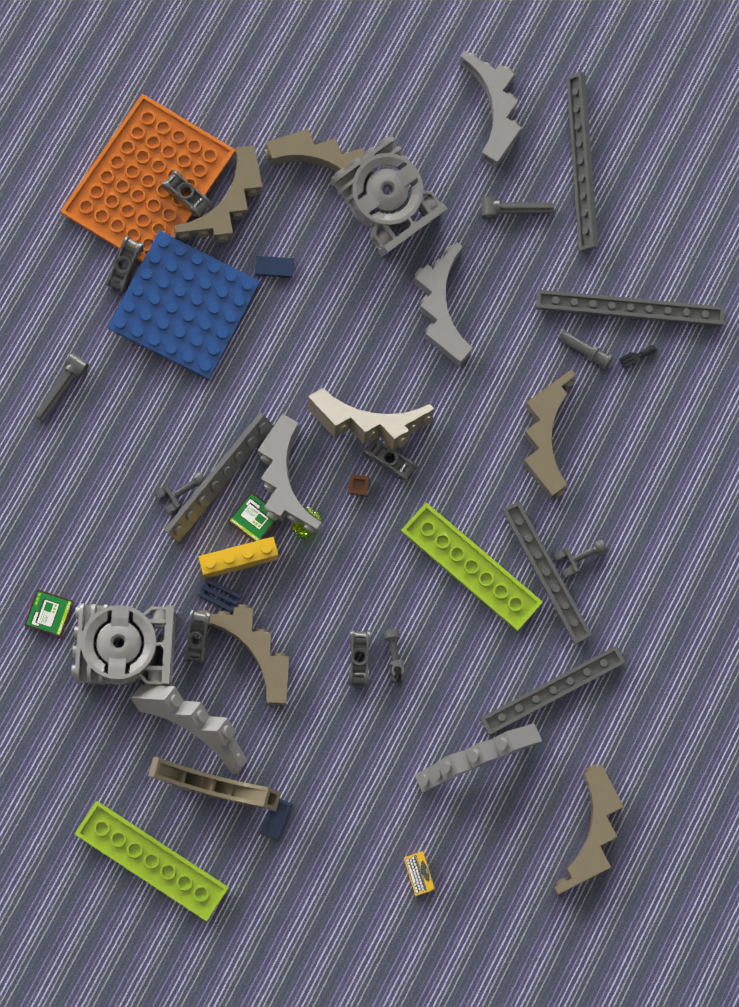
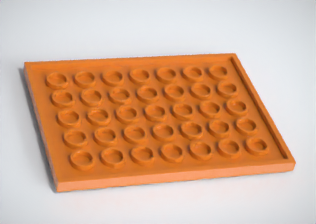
(124, 185)

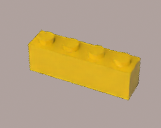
(238, 557)

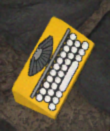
(419, 873)

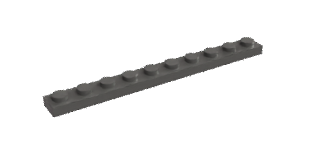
(582, 162)
(630, 308)

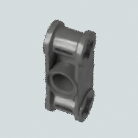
(195, 202)
(132, 256)
(401, 467)
(195, 647)
(358, 669)

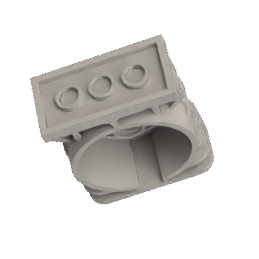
(351, 182)
(91, 670)

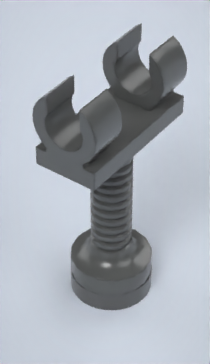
(163, 491)
(599, 548)
(396, 665)

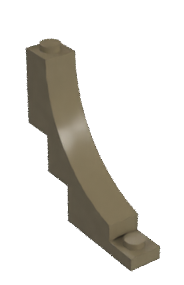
(301, 148)
(544, 409)
(591, 858)

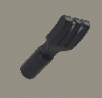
(632, 358)

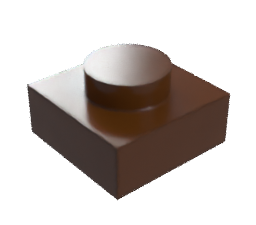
(358, 485)

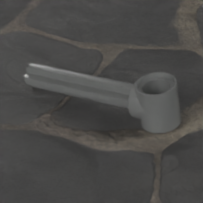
(492, 207)
(74, 367)

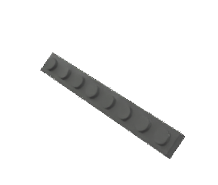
(218, 477)
(546, 572)
(552, 690)

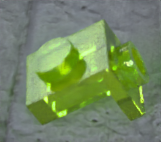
(298, 528)

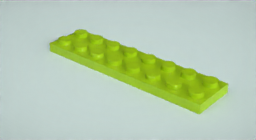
(471, 566)
(151, 861)

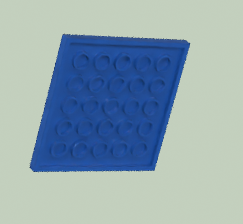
(183, 305)

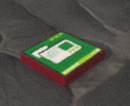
(251, 518)
(49, 613)

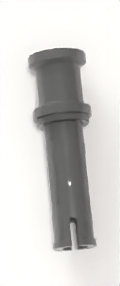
(593, 353)

